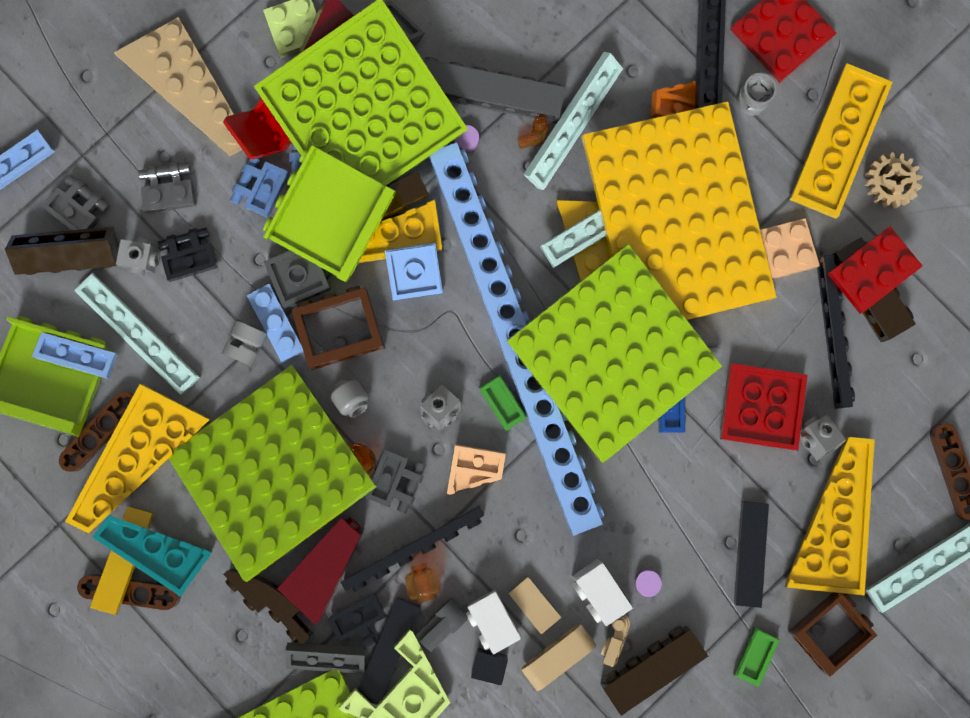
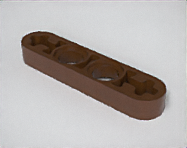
(94, 427)
(950, 473)
(130, 595)

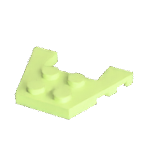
(413, 696)

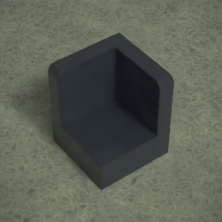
(489, 667)

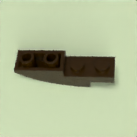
(263, 593)

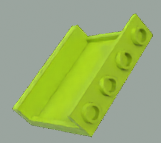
(328, 213)
(43, 390)

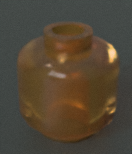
(422, 583)

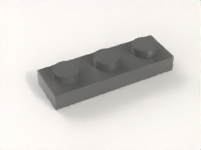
(325, 658)

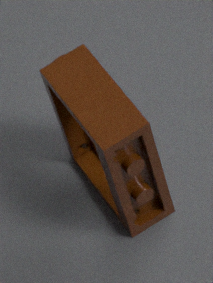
(344, 353)

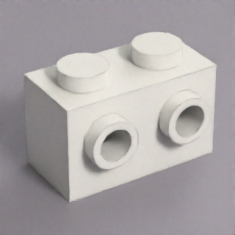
(493, 621)

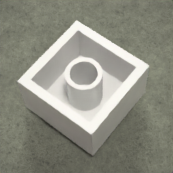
(602, 592)

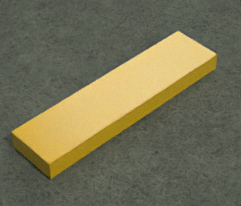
(118, 570)

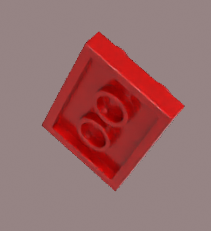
(875, 270)

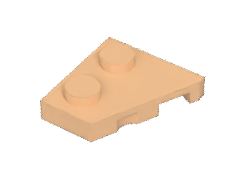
(474, 467)

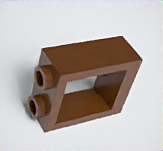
(845, 652)

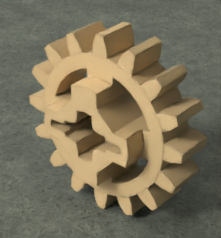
(887, 189)

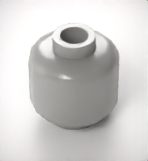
(349, 398)

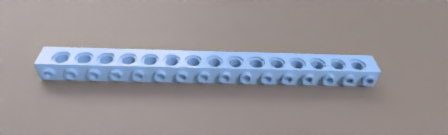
(453, 158)

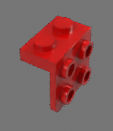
(257, 131)

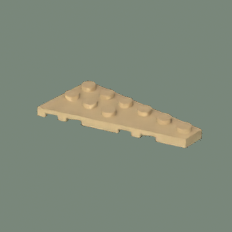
(179, 74)

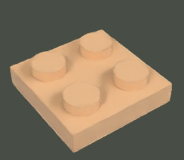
(789, 248)

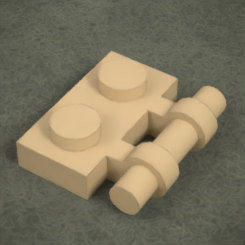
(613, 646)

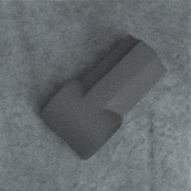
(446, 621)

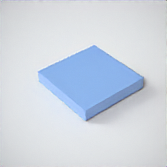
(413, 271)

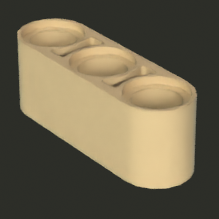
(558, 657)

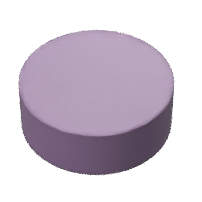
(468, 140)
(648, 583)

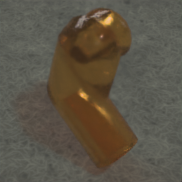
(536, 134)

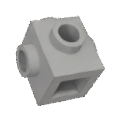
(138, 256)
(440, 408)
(821, 436)

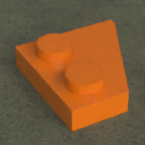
(673, 100)

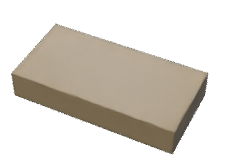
(534, 605)

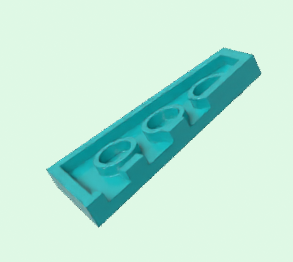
(157, 555)

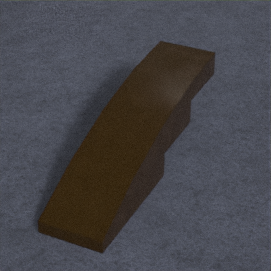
(408, 191)

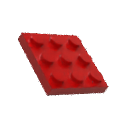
(783, 34)
(763, 407)

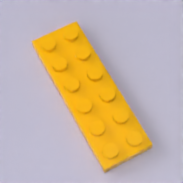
(841, 141)

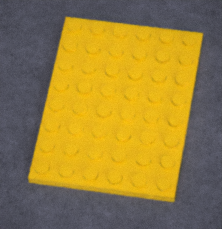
(683, 206)

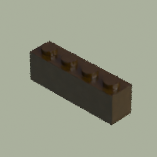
(62, 250)
(888, 315)
(653, 669)

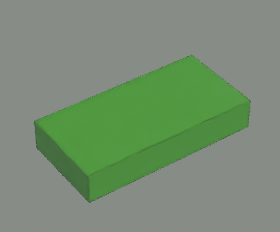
(503, 402)
(756, 656)

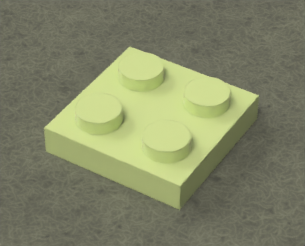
(290, 24)

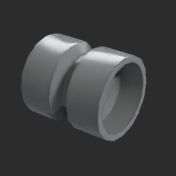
(756, 94)
(244, 343)

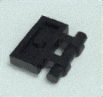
(187, 261)

